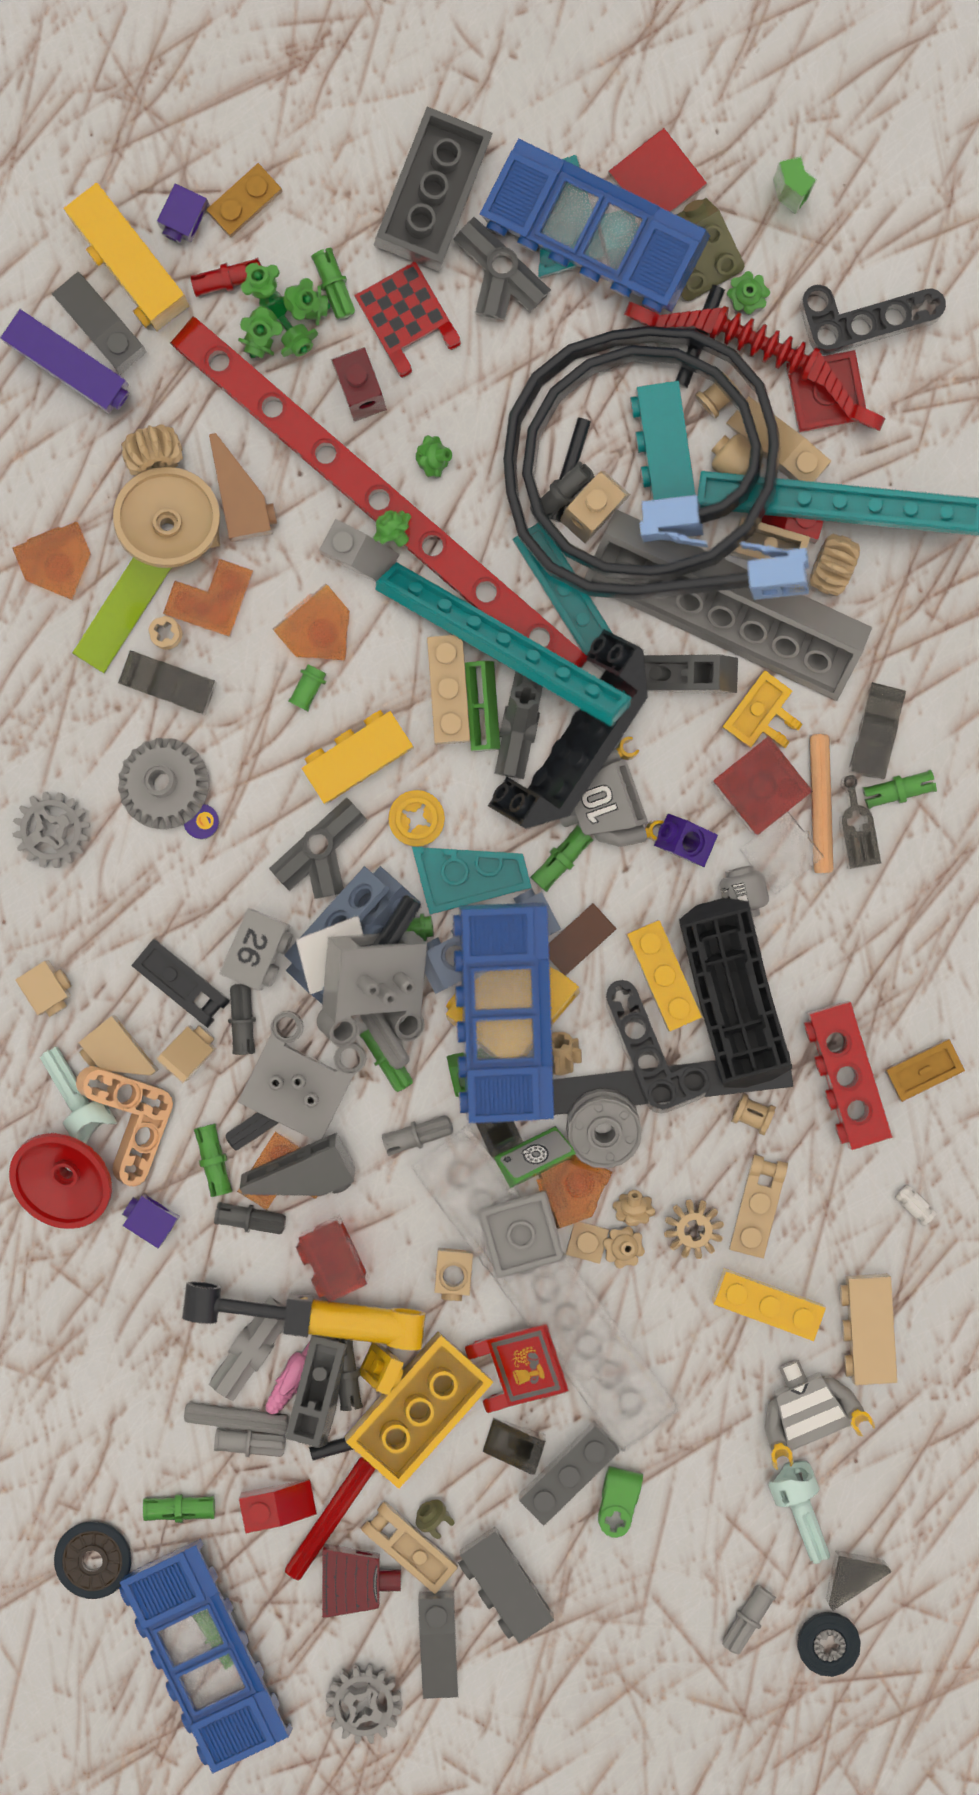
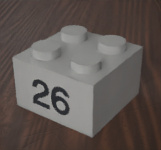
(256, 950)

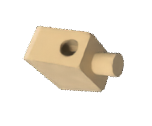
(594, 506)

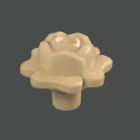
(633, 1208)
(623, 1247)

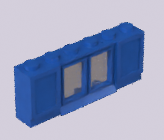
(594, 226)
(504, 1012)
(204, 1657)

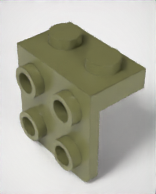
(720, 256)

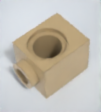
(453, 1257)

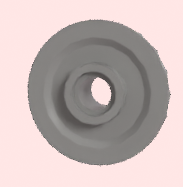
(181, 797)

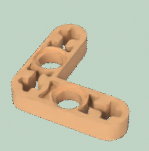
(142, 1116)

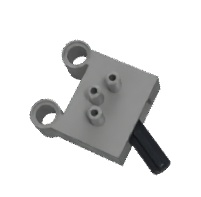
(375, 976)
(292, 1088)

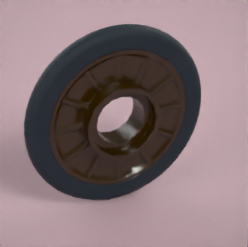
(70, 1565)

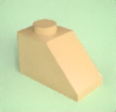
(115, 1050)
(187, 1052)

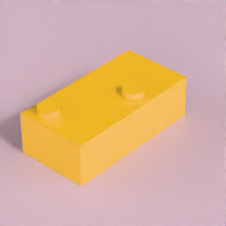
(126, 257)
(420, 1411)

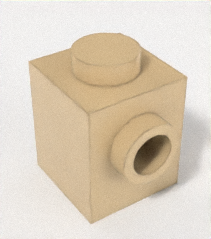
(45, 988)

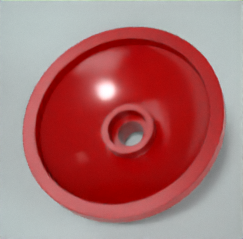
(50, 1190)

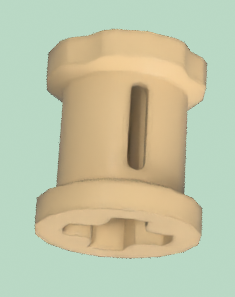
(713, 399)
(166, 644)
(753, 1114)

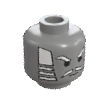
(746, 885)

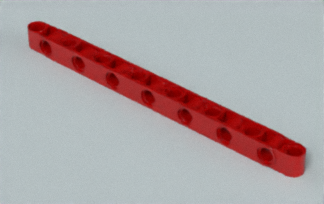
(360, 482)

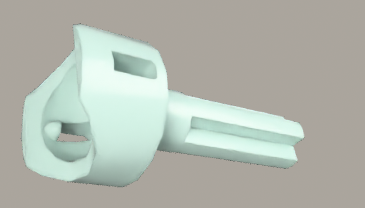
(85, 1115)
(791, 1491)

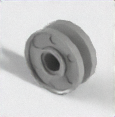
(609, 1148)

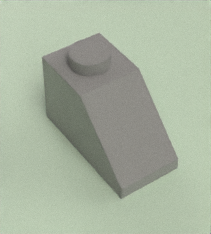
(357, 551)

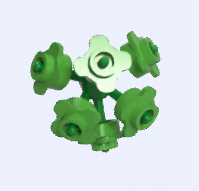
(263, 321)

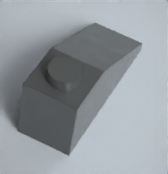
(99, 322)
(691, 673)
(304, 1172)
(317, 1393)
(438, 1644)

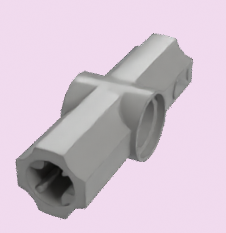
(247, 1354)

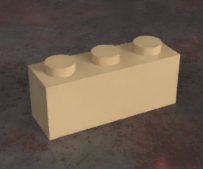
(448, 690)
(869, 1329)

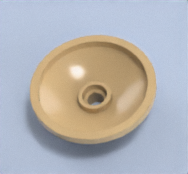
(161, 498)

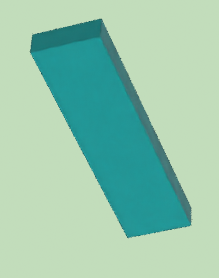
(572, 605)

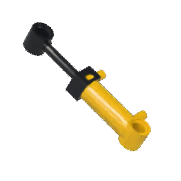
(304, 1316)

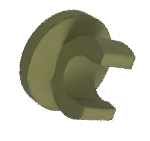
(431, 1515)

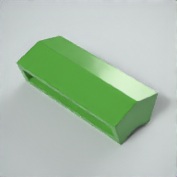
(793, 183)
(489, 705)

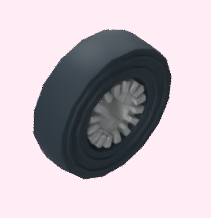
(837, 1660)

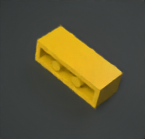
(356, 756)
(663, 975)
(768, 1304)

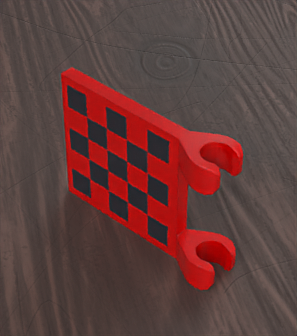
(403, 312)

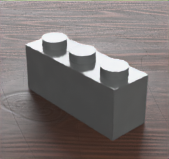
(568, 1473)
(505, 1586)

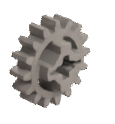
(37, 838)
(350, 1695)

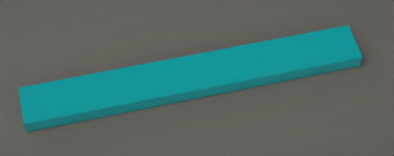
(852, 504)
(503, 643)

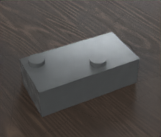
(432, 189)

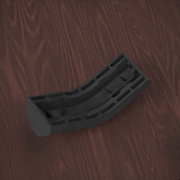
(734, 993)

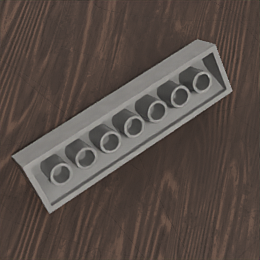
(779, 633)

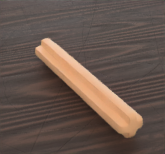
(821, 801)

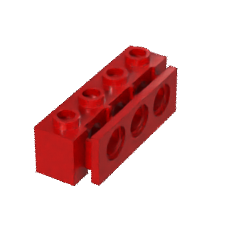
(873, 1124)

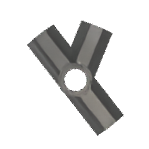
(499, 287)
(518, 727)
(323, 867)

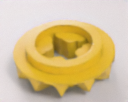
(400, 823)

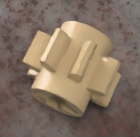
(565, 1053)

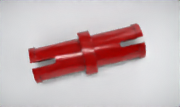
(223, 278)

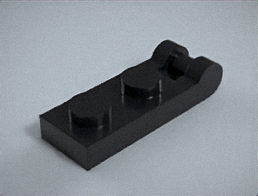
(179, 982)

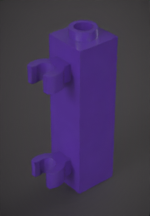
(66, 362)

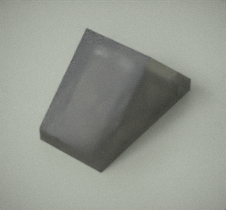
(499, 1136)
(515, 1445)
(852, 1575)

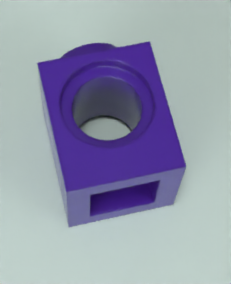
(182, 214)
(685, 840)
(149, 1220)

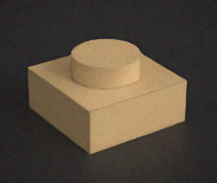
(587, 1241)

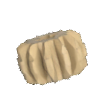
(151, 449)
(834, 564)
(701, 1220)

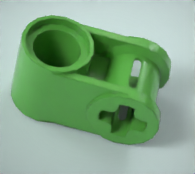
(619, 1494)

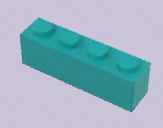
(663, 440)

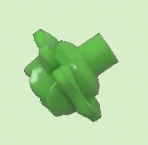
(748, 292)
(433, 456)
(392, 527)

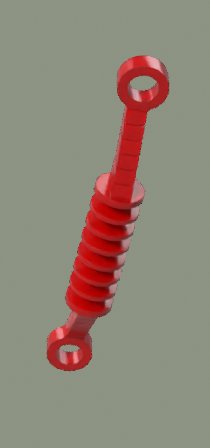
(813, 365)

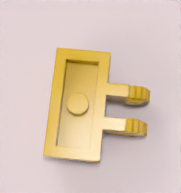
(758, 709)

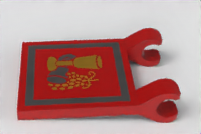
(524, 1365)

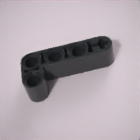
(872, 314)
(649, 1045)

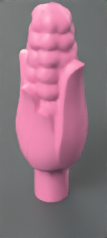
(287, 1382)

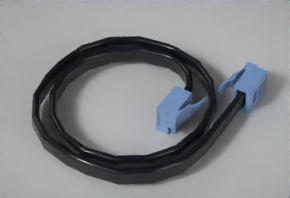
(663, 518)

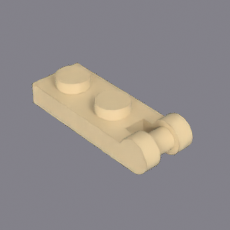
(758, 1207)
(410, 1548)

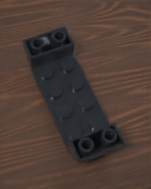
(583, 746)

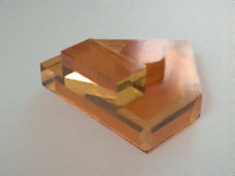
(55, 559)
(316, 626)
(573, 1190)

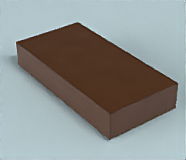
(579, 939)

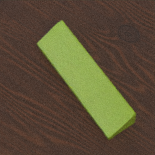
(119, 614)

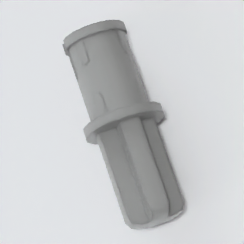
(417, 1135)
(249, 1443)
(748, 1620)

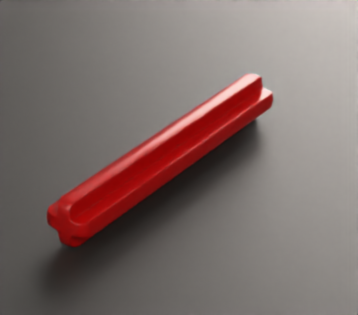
(329, 1519)

